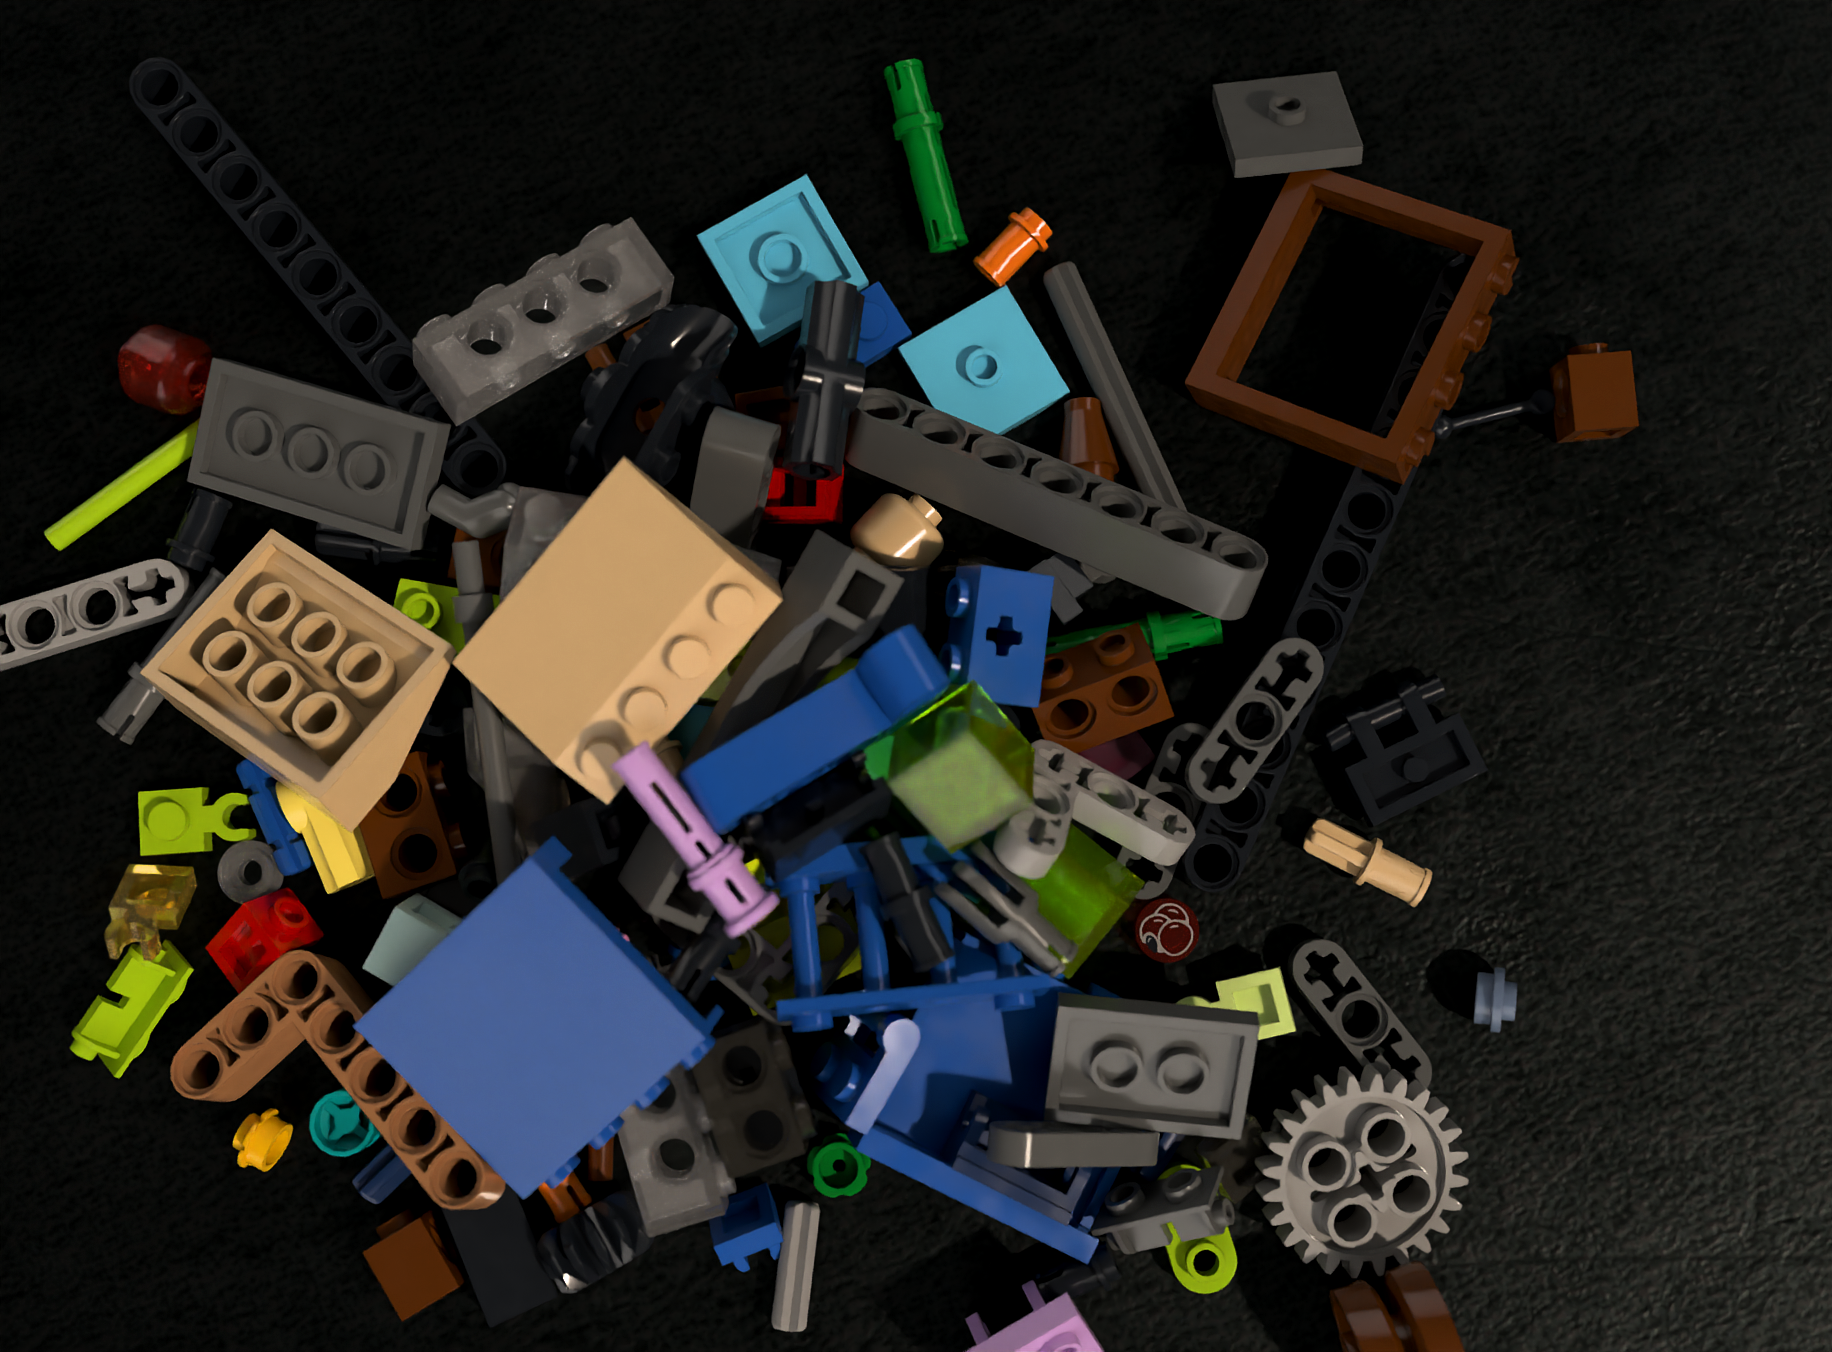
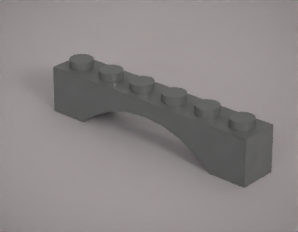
(824, 616)

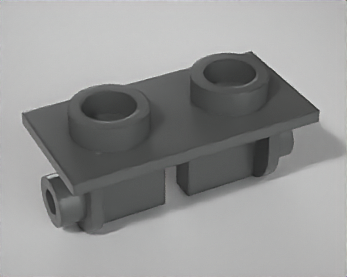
(1138, 1214)

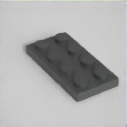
(318, 453)

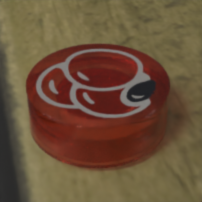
(1166, 930)

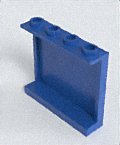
(536, 1026)
(1003, 1059)

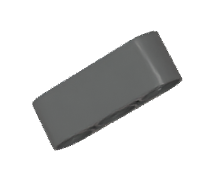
(735, 475)

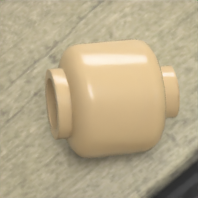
(899, 532)

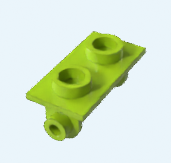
(124, 1028)

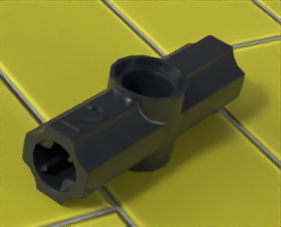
(823, 381)

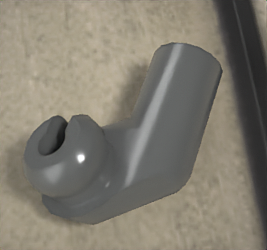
(477, 516)

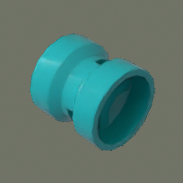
(339, 1128)

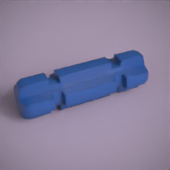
(292, 851)

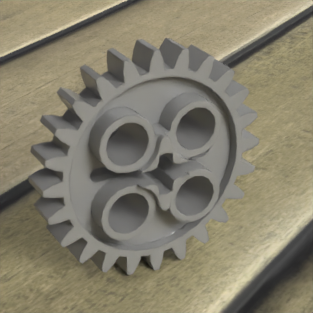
(1381, 1221)

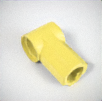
(335, 851)

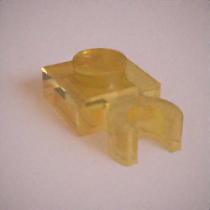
(144, 903)

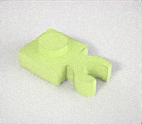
(1255, 992)

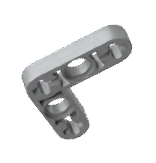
(1081, 790)

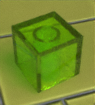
(962, 767)
(1084, 894)

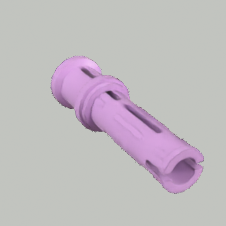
(641, 768)

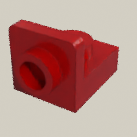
(261, 934)

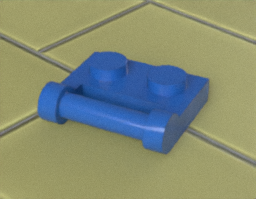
(852, 1076)

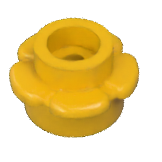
(262, 1140)

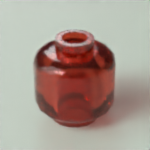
(165, 369)

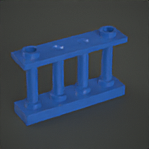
(932, 864)

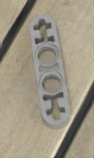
(69, 610)

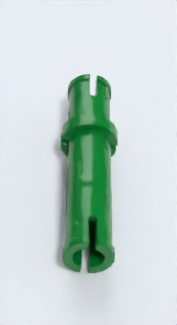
(919, 132)
(1162, 632)

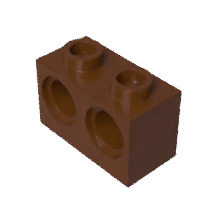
(1101, 690)
(391, 832)

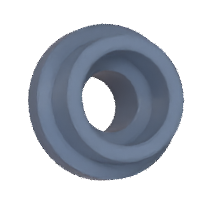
(1494, 999)

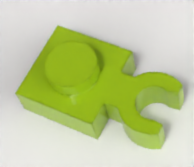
(185, 819)

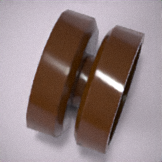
(1411, 1323)

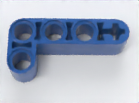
(815, 734)

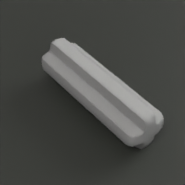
(795, 1265)

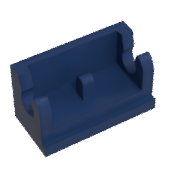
(1044, 1189)

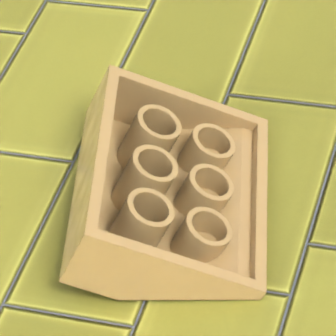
(617, 628)
(305, 677)

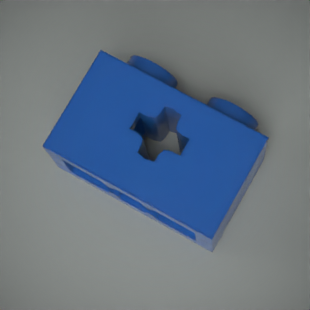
(1018, 611)

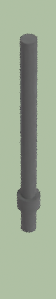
(472, 609)

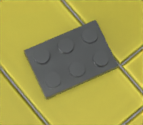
(1150, 1065)

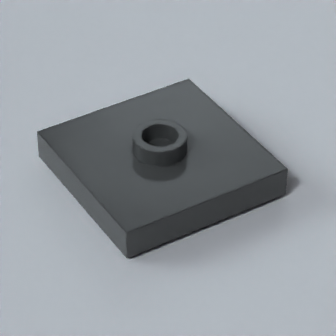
(1286, 124)

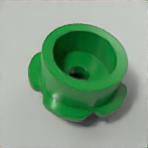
(833, 1182)

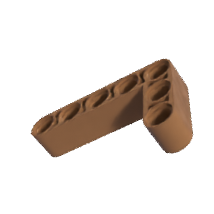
(356, 1066)

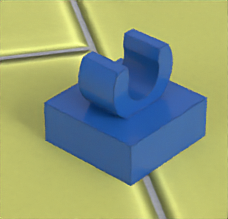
(747, 1227)

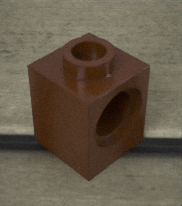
(1593, 394)
(415, 1261)

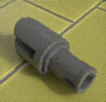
(1012, 915)

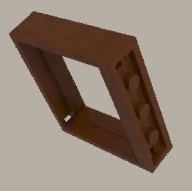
(1264, 276)

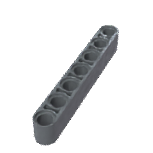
(1055, 504)

